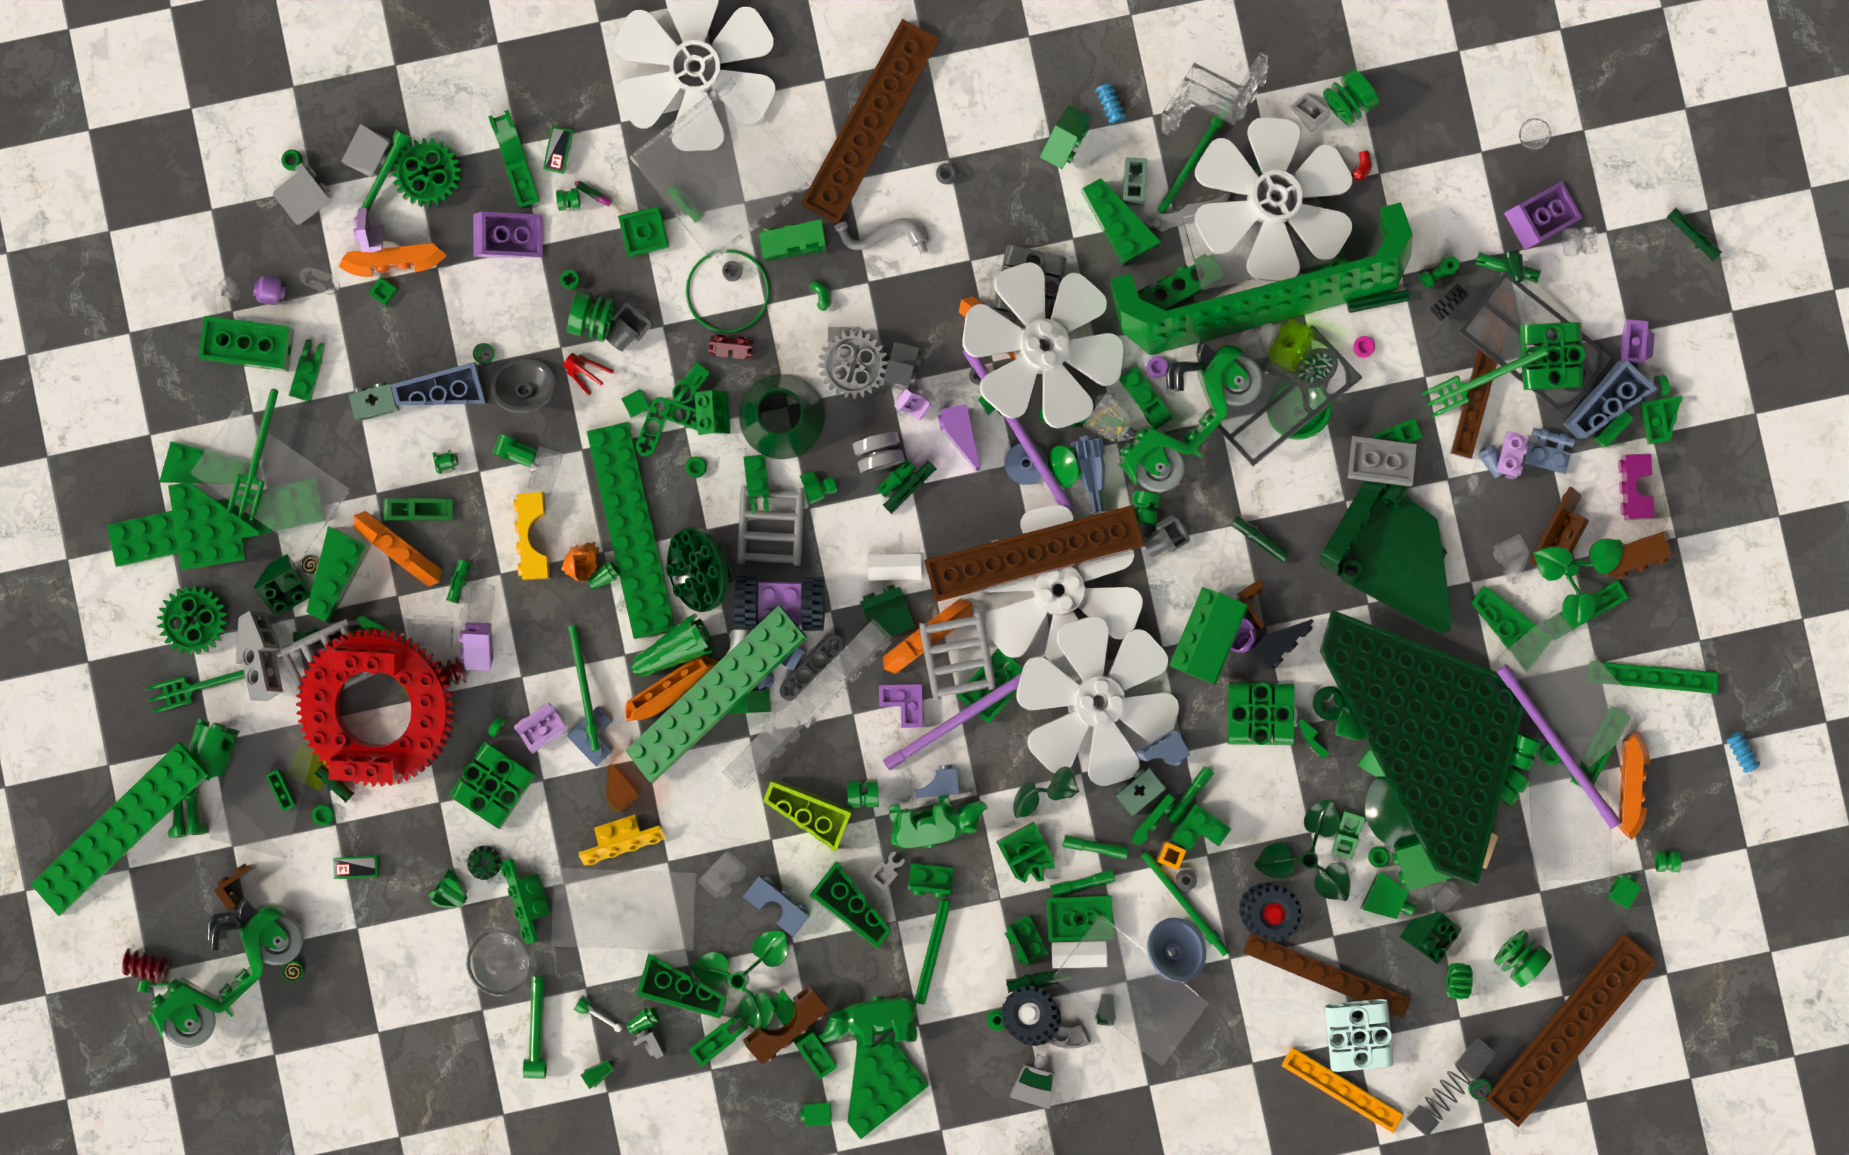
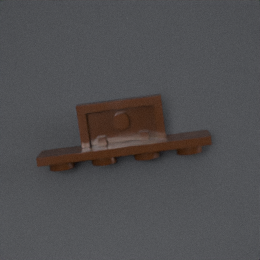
(1565, 526)

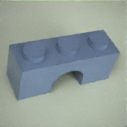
(764, 891)

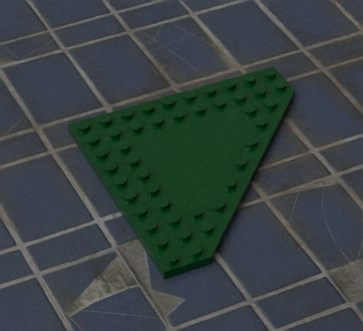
(1436, 732)

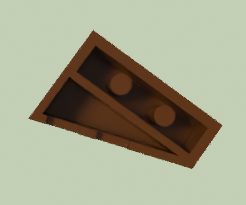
(1643, 552)

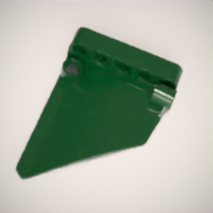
(1393, 552)

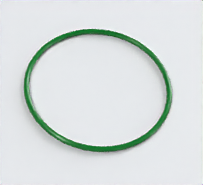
(733, 330)

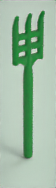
(1463, 388)
(251, 478)
(187, 689)

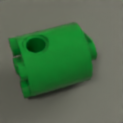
(213, 746)

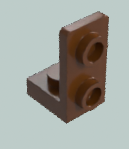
(1251, 591)
(229, 897)

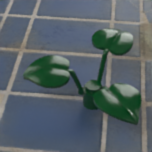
(1061, 787)
(1277, 859)

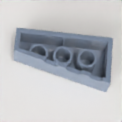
(444, 387)
(1610, 398)

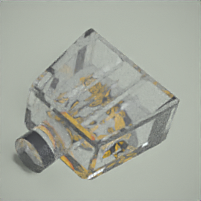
(1110, 420)

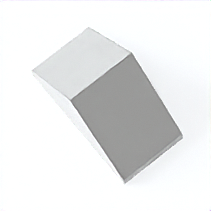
(1311, 112)

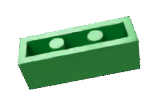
(1611, 431)
(281, 790)

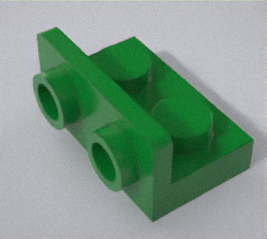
(712, 412)
(930, 879)
(1026, 939)

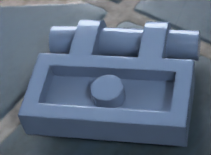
(1546, 457)

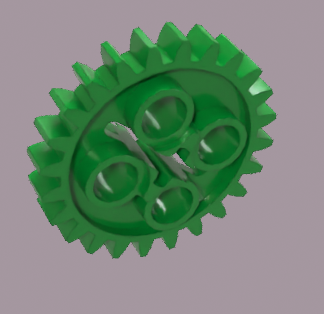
(421, 153)
(177, 608)

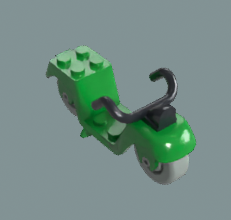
(1226, 379)
(188, 1010)

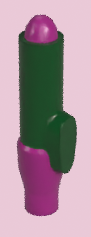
(598, 196)

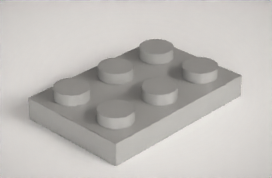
(1382, 461)

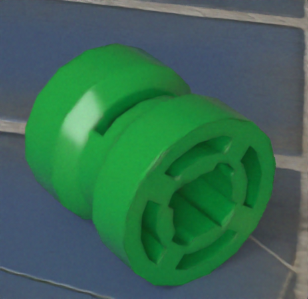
(568, 199)
(1669, 861)

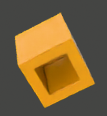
(1171, 855)

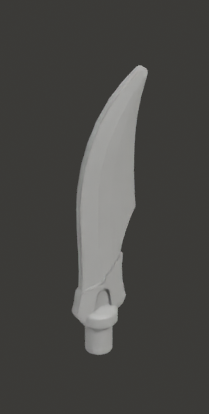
(1166, 221)

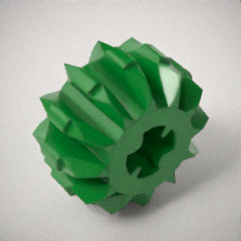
(1459, 981)

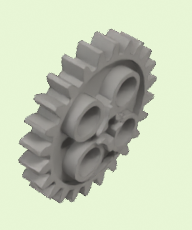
(871, 367)

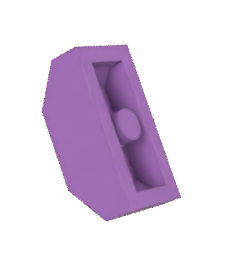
(1637, 342)

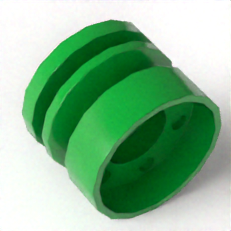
(1353, 95)
(591, 316)
(1526, 961)

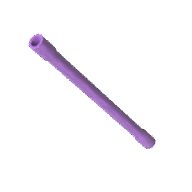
(1059, 495)
(901, 755)
(1604, 809)

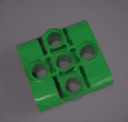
(1563, 333)
(1239, 729)
(492, 811)

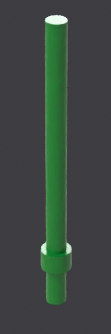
(1216, 124)
(591, 728)
(1211, 935)

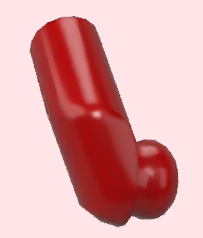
(1364, 168)

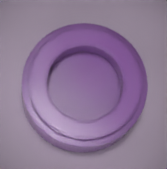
(1157, 367)

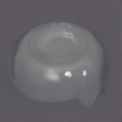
(1535, 134)

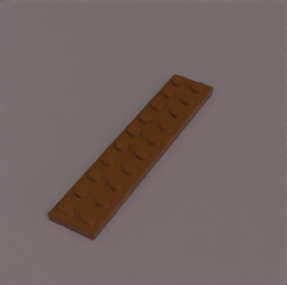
(870, 121)
(1033, 553)
(1570, 1030)

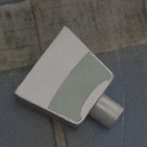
(1034, 1083)

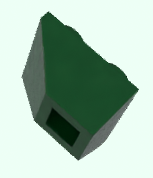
(282, 586)
(1431, 935)

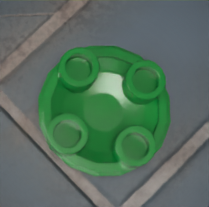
(1064, 465)

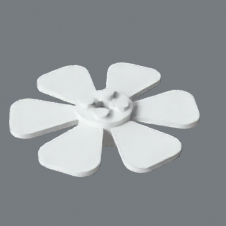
(646, 42)
(1227, 222)
(993, 334)
(1016, 624)
(1048, 687)

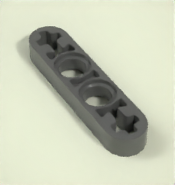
(811, 667)

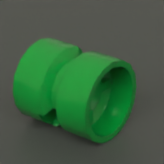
(1145, 507)
(1524, 750)
(1513, 785)
(855, 790)

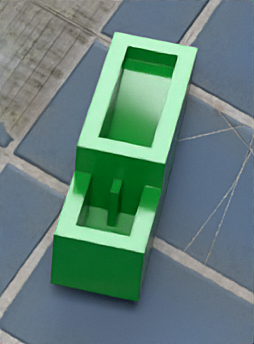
(418, 509)

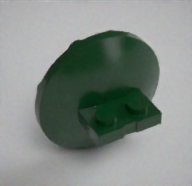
(700, 568)
(1386, 815)

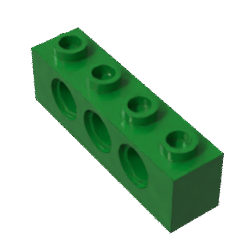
(1173, 296)

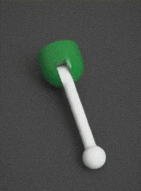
(585, 1006)

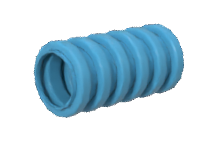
(1110, 103)
(1743, 752)

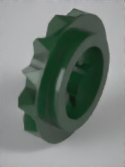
(1324, 694)
(486, 852)

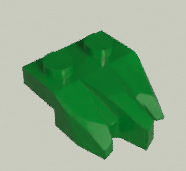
(1026, 853)

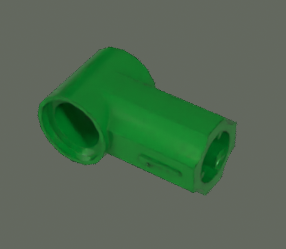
(510, 449)

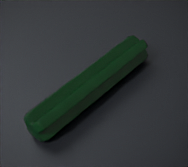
(1378, 301)

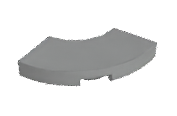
(1070, 1037)

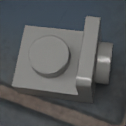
(654, 1045)

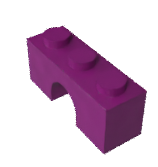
(1635, 505)

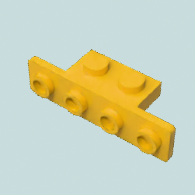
(619, 838)

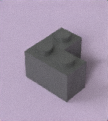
(901, 366)

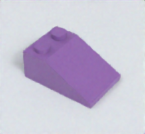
(1543, 215)
(507, 235)
(959, 431)

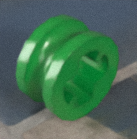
(573, 285)

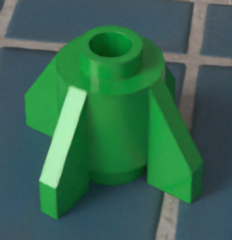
(448, 892)

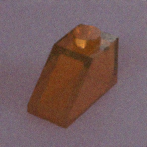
(619, 790)

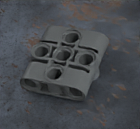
(1051, 265)

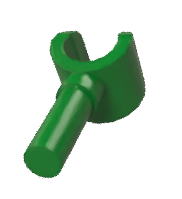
(144, 985)

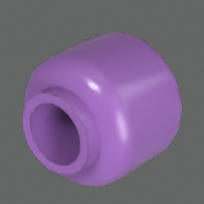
(268, 290)

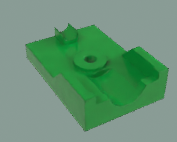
(1004, 670)
(1063, 915)

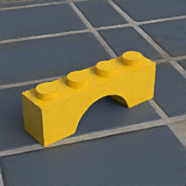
(530, 509)

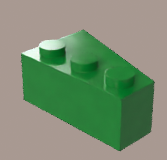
(792, 240)

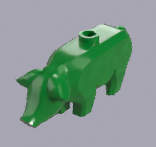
(933, 825)
(872, 1018)

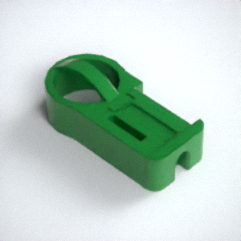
(694, 380)

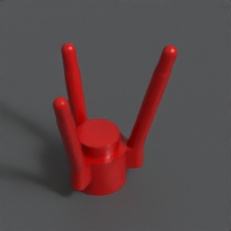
(575, 364)

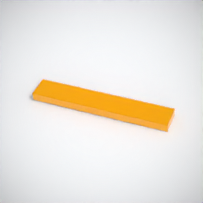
(1342, 1089)

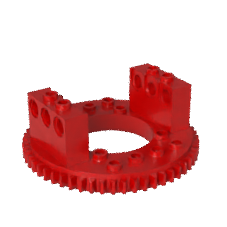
(341, 750)

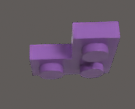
(909, 699)

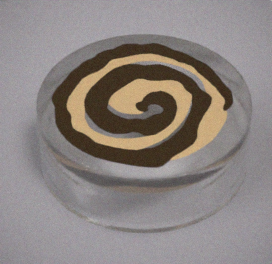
(309, 564)

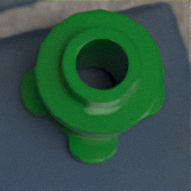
(445, 461)

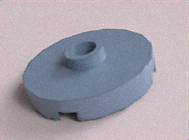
(1015, 469)

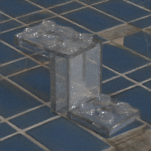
(1214, 94)

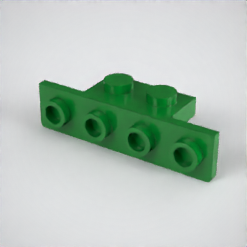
(527, 898)

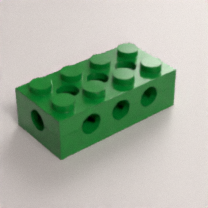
(238, 331)

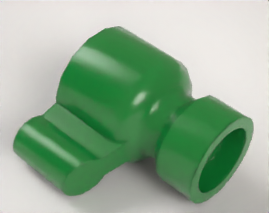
(815, 489)

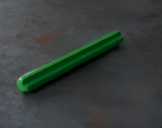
(932, 951)

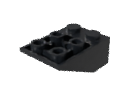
(1272, 646)

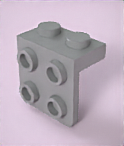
(302, 195)

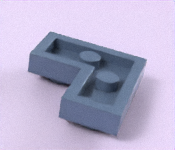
(582, 741)

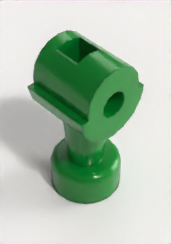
(1446, 268)

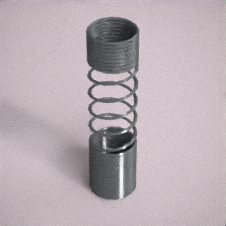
(1473, 1063)

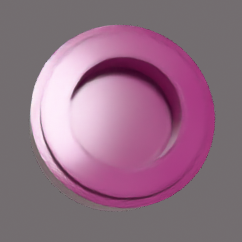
(1363, 346)

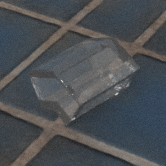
(230, 289)

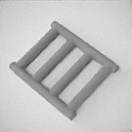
(797, 516)
(981, 641)
(304, 643)

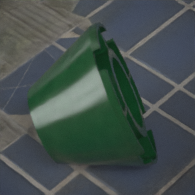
(790, 443)

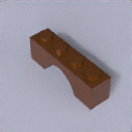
(767, 1042)

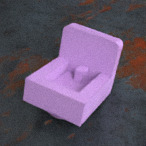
(913, 403)

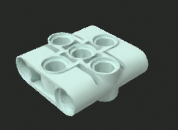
(1374, 1018)

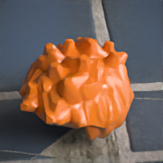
(581, 561)

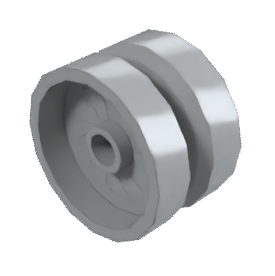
(879, 455)

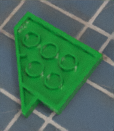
(205, 529)
(881, 1085)

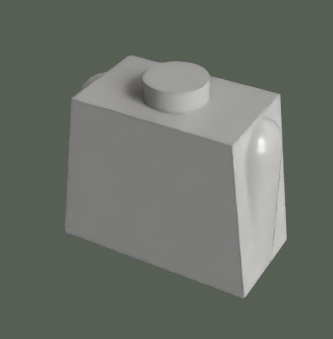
(367, 151)

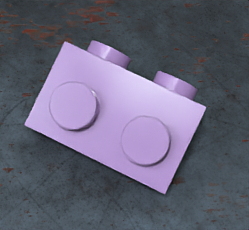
(369, 236)
(1511, 456)
(540, 727)

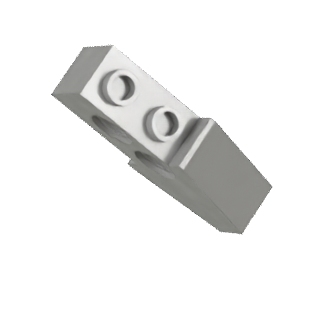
(257, 653)

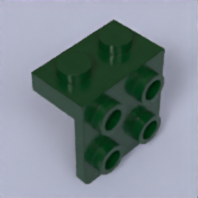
(888, 610)

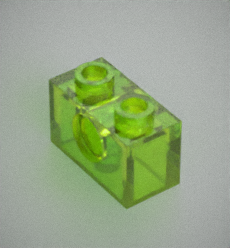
(1291, 356)

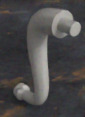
(902, 225)

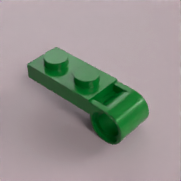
(1145, 398)

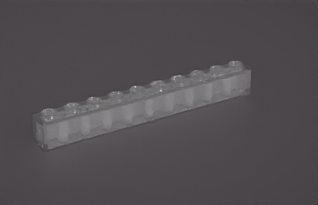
(807, 704)

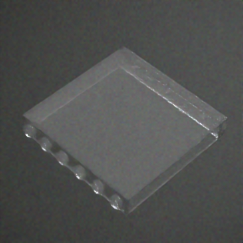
(721, 168)

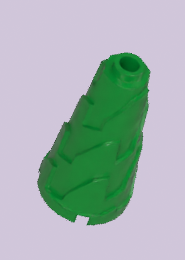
(680, 645)

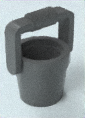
(625, 333)
(1159, 540)

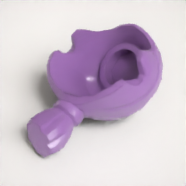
(1245, 637)

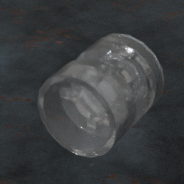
(1572, 240)

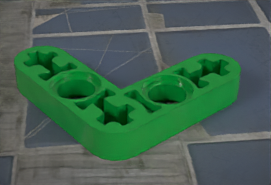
(668, 414)

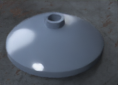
(1186, 949)

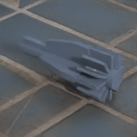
(1090, 459)

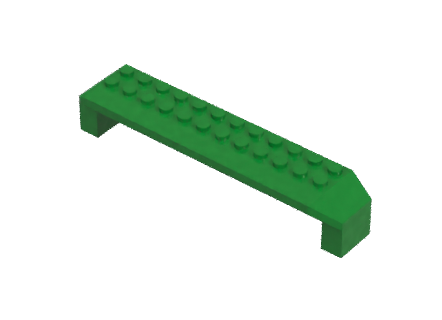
(1164, 330)

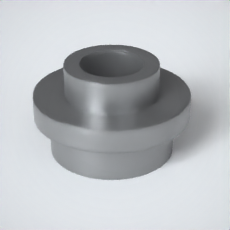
(946, 167)
(1186, 887)

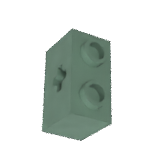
(1134, 181)
(384, 405)
(1135, 803)

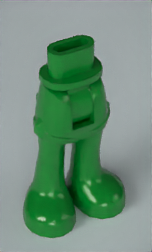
(195, 827)

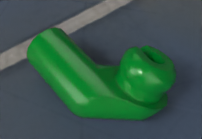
(824, 295)

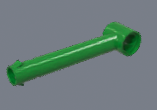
(535, 1066)

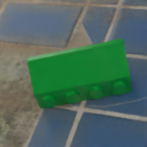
(1208, 635)

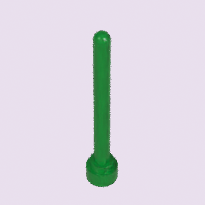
(400, 140)

